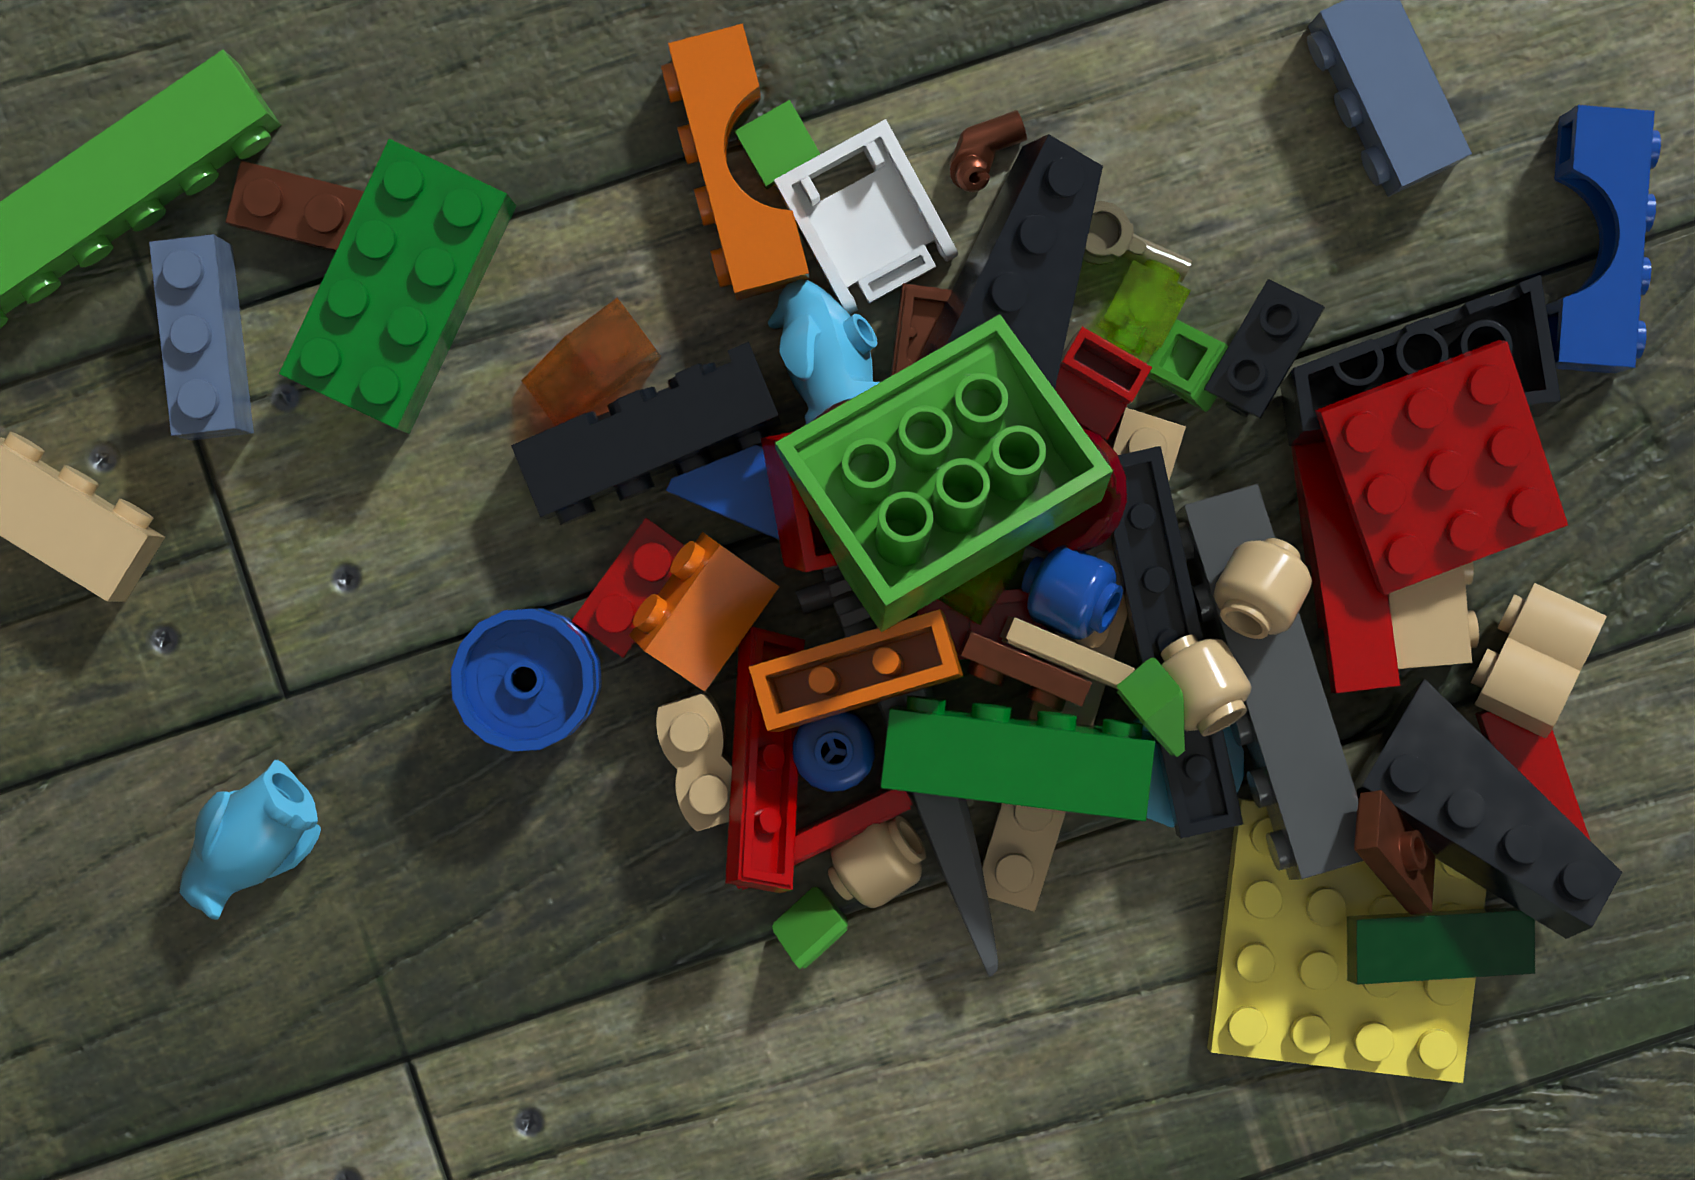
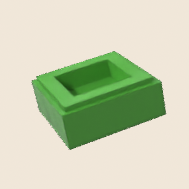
(776, 143)

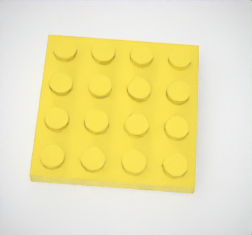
(1285, 970)

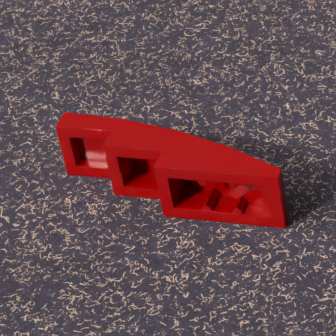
(1345, 594)

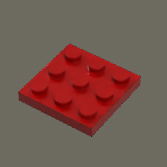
(1442, 467)

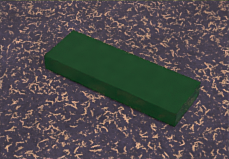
(1439, 945)

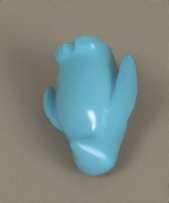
(823, 347)
(249, 838)

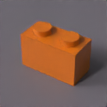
(701, 610)

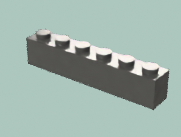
(1288, 721)

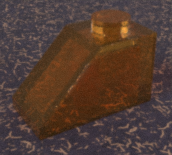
(590, 364)

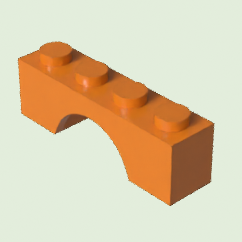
(717, 86)

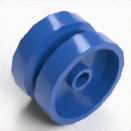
(500, 649)

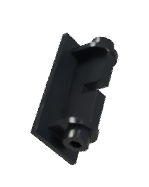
(1264, 349)

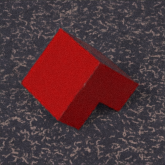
(1098, 381)

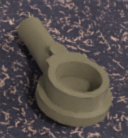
(1113, 236)

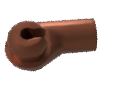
(978, 147)

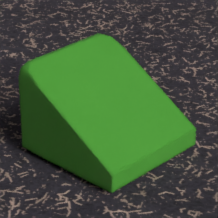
(1187, 364)
(1156, 703)
(810, 927)

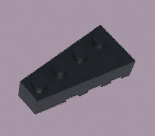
(1509, 316)
(1486, 815)

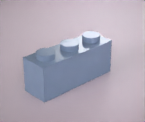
(1387, 92)
(201, 337)

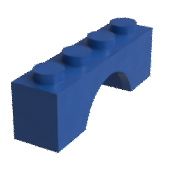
(1608, 163)

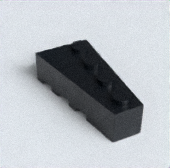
(1028, 254)
(647, 436)

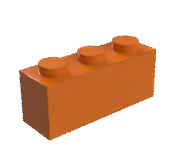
(855, 671)

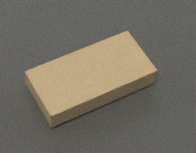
(1064, 652)

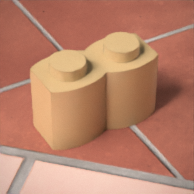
(1538, 660)
(695, 744)

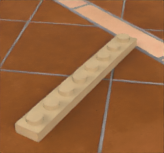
(1024, 835)

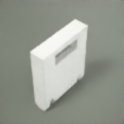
(871, 229)

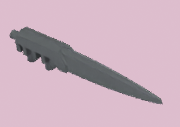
(943, 817)

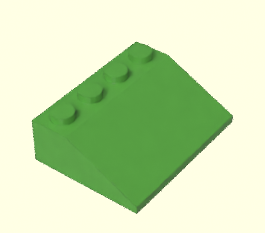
(943, 471)

